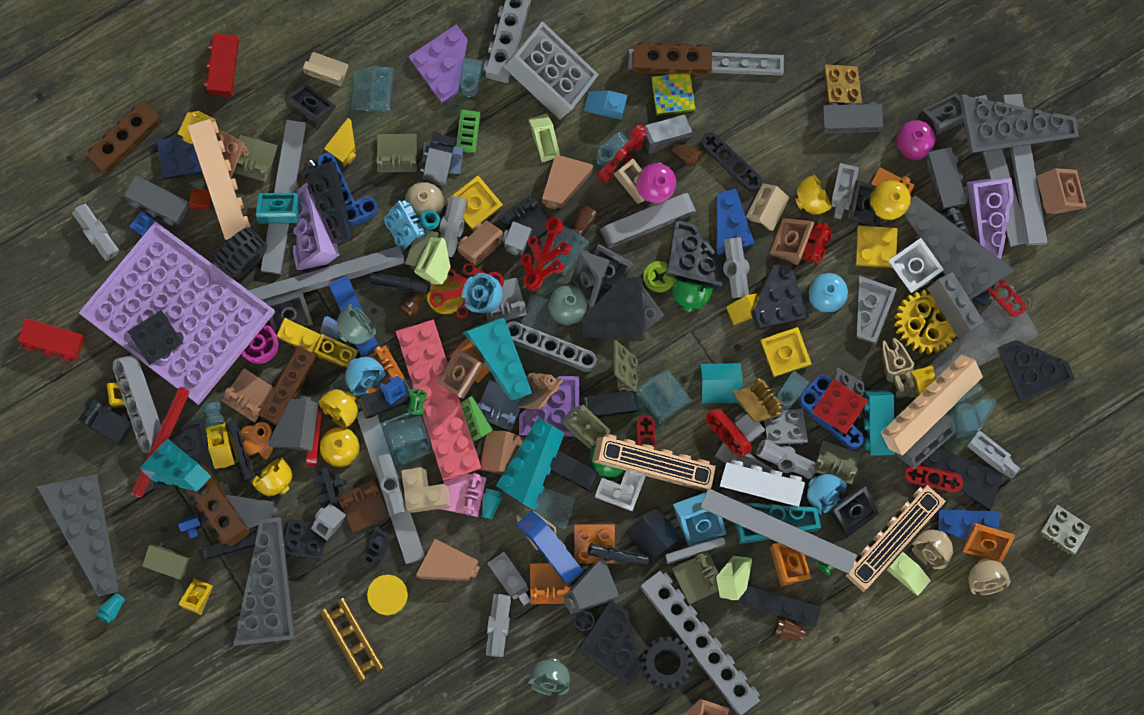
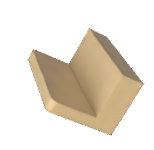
(326, 69)
(768, 206)

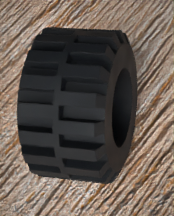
(241, 253)
(679, 650)

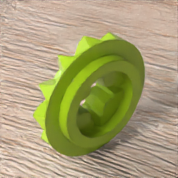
(649, 276)

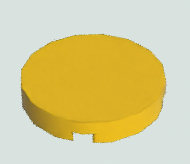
(451, 305)
(387, 595)

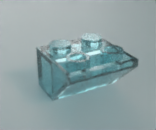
(373, 89)
(577, 244)
(663, 396)
(971, 419)
(407, 438)

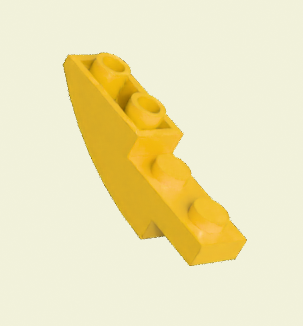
(319, 344)

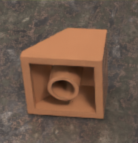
(1061, 191)
(480, 243)

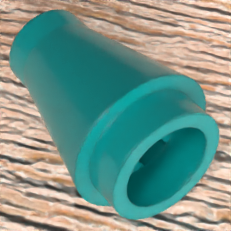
(429, 220)
(491, 501)
(110, 609)

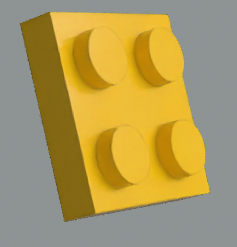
(480, 202)
(875, 246)
(785, 352)

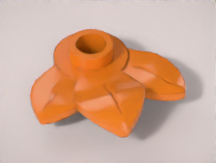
(255, 442)

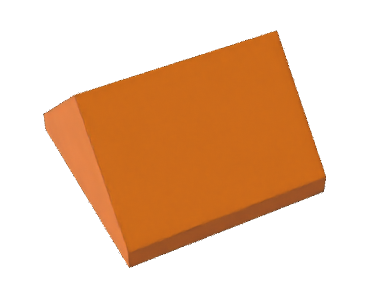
(987, 542)
(789, 564)

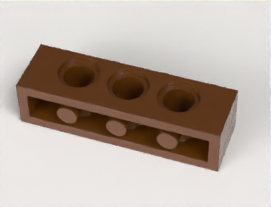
(663, 65)
(136, 135)
(288, 385)
(236, 528)

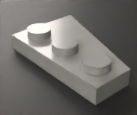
(873, 308)

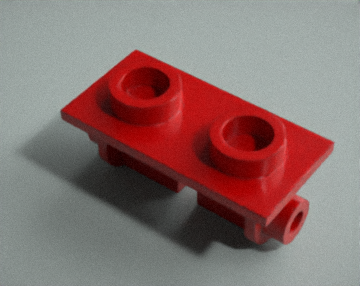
(821, 235)

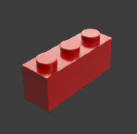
(222, 65)
(51, 340)

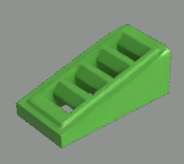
(468, 115)
(475, 419)

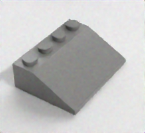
(551, 70)

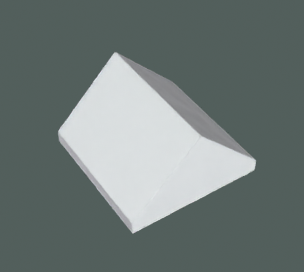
(916, 265)

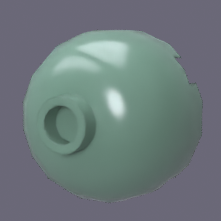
(567, 305)
(354, 326)
(550, 676)

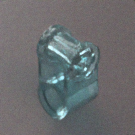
(471, 73)
(611, 147)
(792, 389)

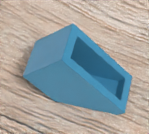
(606, 103)

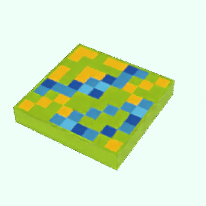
(673, 94)

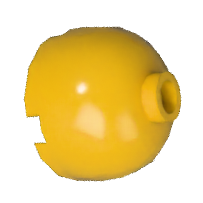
(812, 196)
(890, 199)
(340, 406)
(339, 447)
(274, 478)

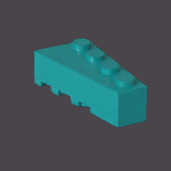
(500, 356)
(531, 464)
(800, 517)

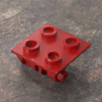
(839, 406)

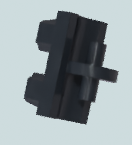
(324, 478)
(377, 546)

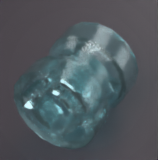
(212, 414)

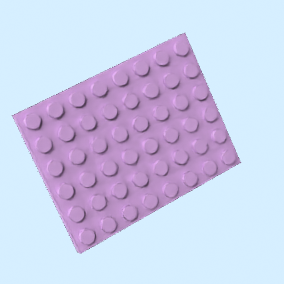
(202, 304)

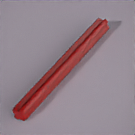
(163, 434)

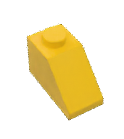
(191, 118)
(342, 144)
(219, 446)

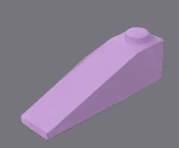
(990, 210)
(313, 241)

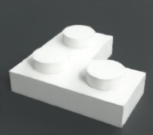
(621, 495)

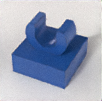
(142, 223)
(393, 390)
(190, 525)

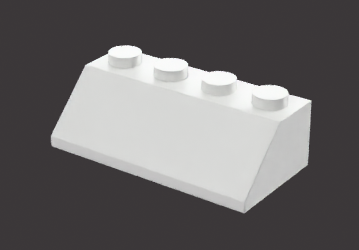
(762, 484)

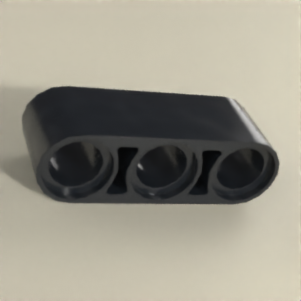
(376, 404)
(611, 404)
(573, 471)

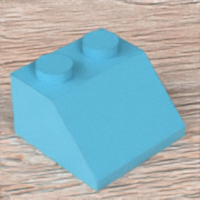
(696, 523)

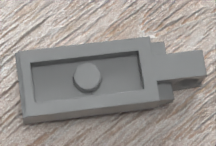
(844, 188)
(993, 454)
(509, 578)

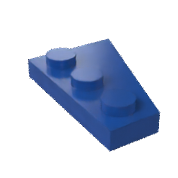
(731, 221)
(958, 521)

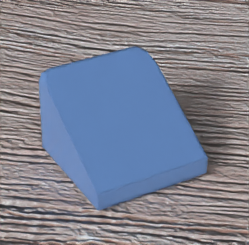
(330, 328)

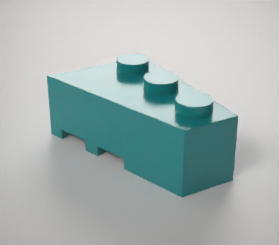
(879, 414)
(174, 467)

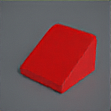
(200, 199)

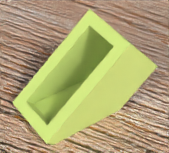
(544, 137)
(434, 262)
(909, 573)
(734, 578)

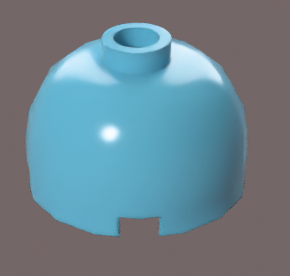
(828, 292)
(482, 293)
(363, 374)
(825, 491)

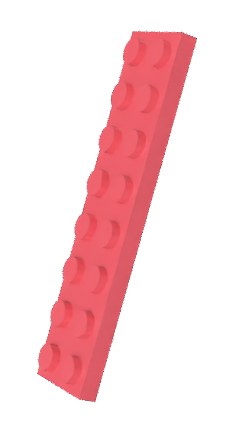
(443, 409)

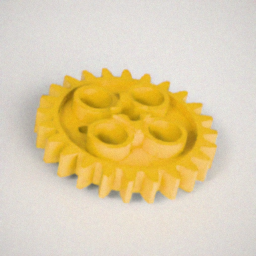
(909, 314)

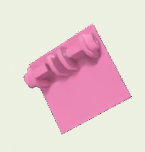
(465, 494)

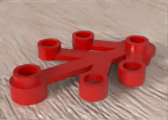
(624, 154)
(535, 277)
(458, 292)

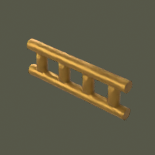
(339, 638)

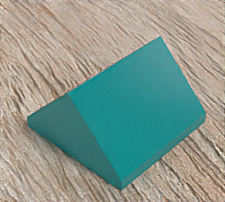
(277, 208)
(719, 382)

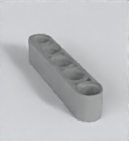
(647, 220)
(557, 354)
(137, 400)

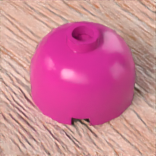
(915, 140)
(656, 183)
(262, 347)

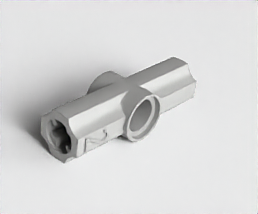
(452, 223)
(95, 232)
(736, 267)
(786, 459)
(393, 497)
(498, 625)

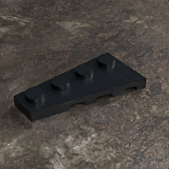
(327, 191)
(978, 480)

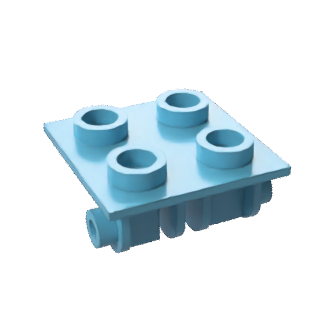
(401, 226)

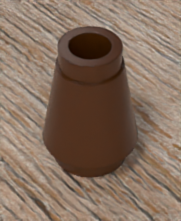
(687, 154)
(584, 219)
(411, 305)
(788, 630)

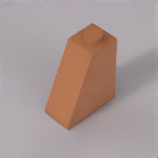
(564, 180)
(447, 564)

